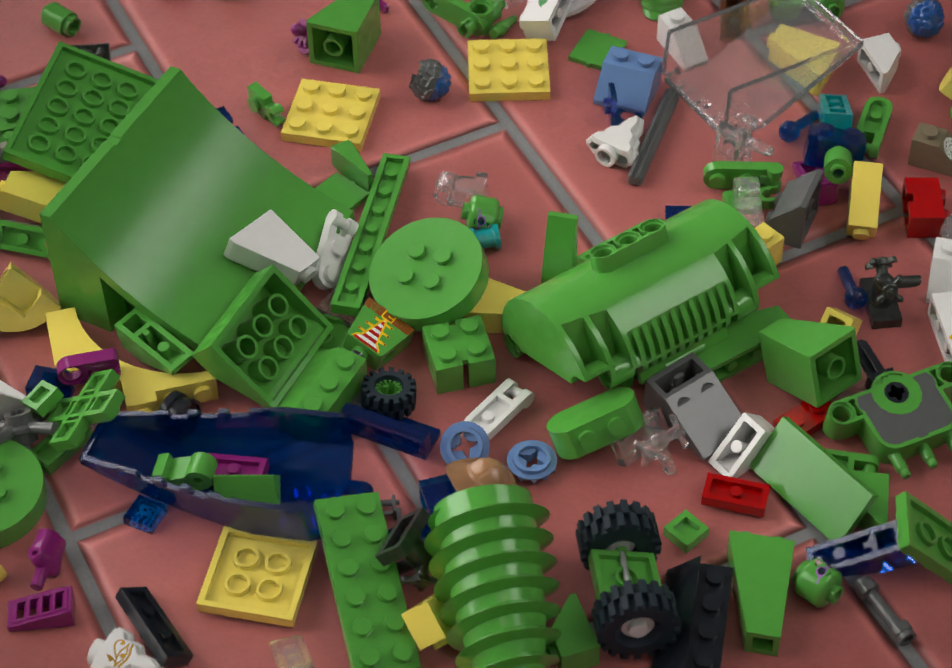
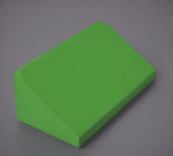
(249, 487)

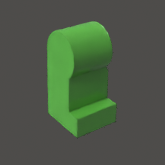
(191, 470)

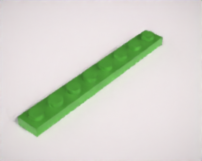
(371, 234)

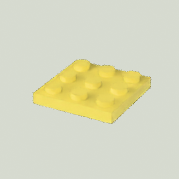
(508, 70)
(330, 114)
(257, 577)

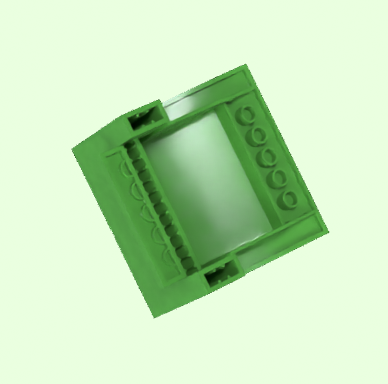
(158, 208)

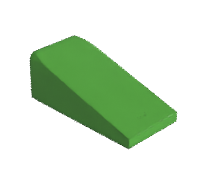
(351, 165)

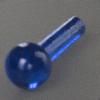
(790, 130)
(855, 296)

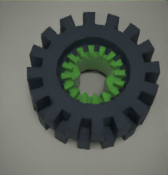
(378, 386)

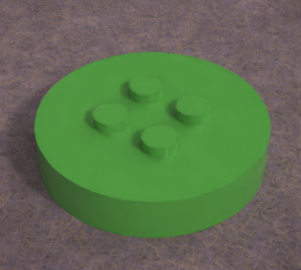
(429, 272)
(21, 492)

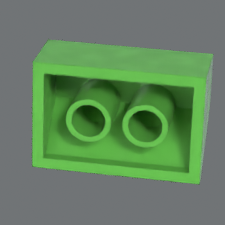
(327, 381)

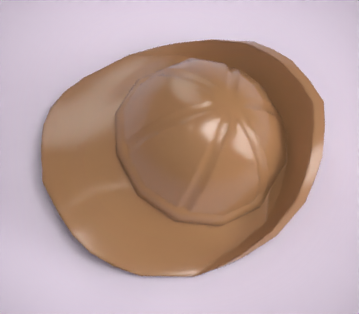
(478, 472)

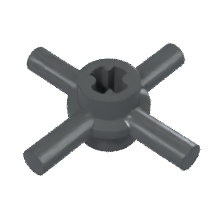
(23, 426)

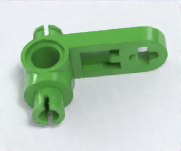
(471, 17)

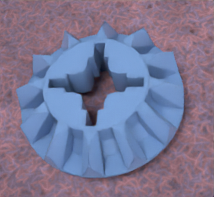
(472, 433)
(526, 452)

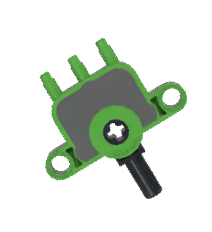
(897, 412)

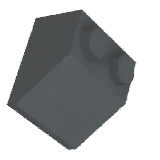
(796, 208)

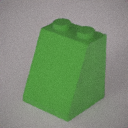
(344, 34)
(810, 358)

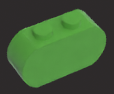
(595, 423)

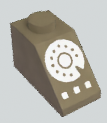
(932, 149)

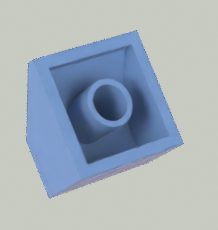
(634, 77)

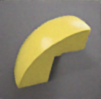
(23, 301)

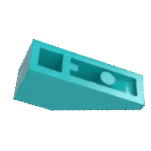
(835, 110)

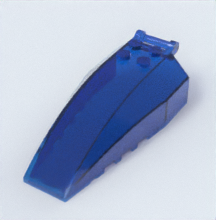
(302, 446)

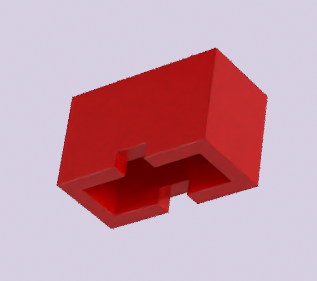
(925, 205)

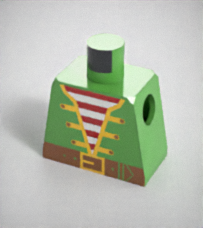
(377, 335)

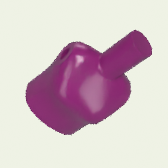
(46, 556)

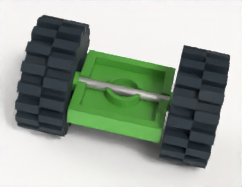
(630, 604)

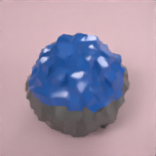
(924, 18)
(431, 81)

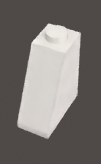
(273, 242)

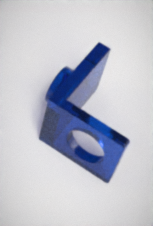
(611, 109)

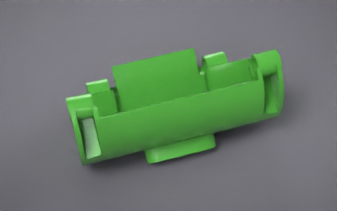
(644, 297)

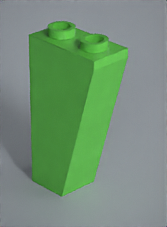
(742, 346)
(760, 587)

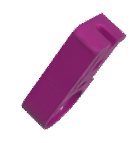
(87, 364)

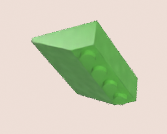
(264, 338)

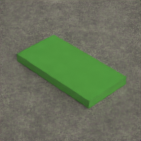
(812, 480)

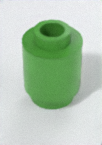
(60, 19)
(838, 165)

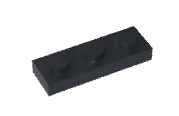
(154, 626)

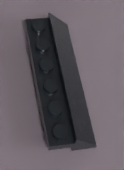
(702, 606)

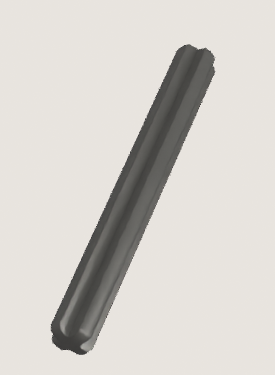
(653, 137)

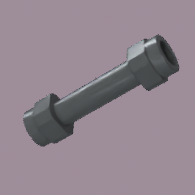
(900, 630)

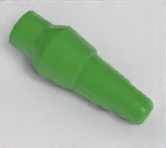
(502, 27)

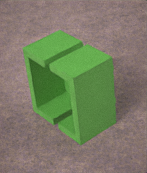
(451, 346)

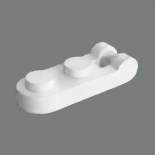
(333, 249)
(499, 409)

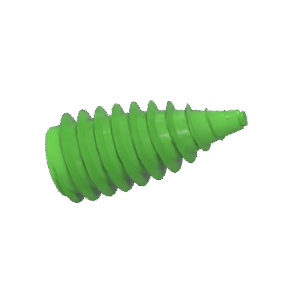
(493, 578)

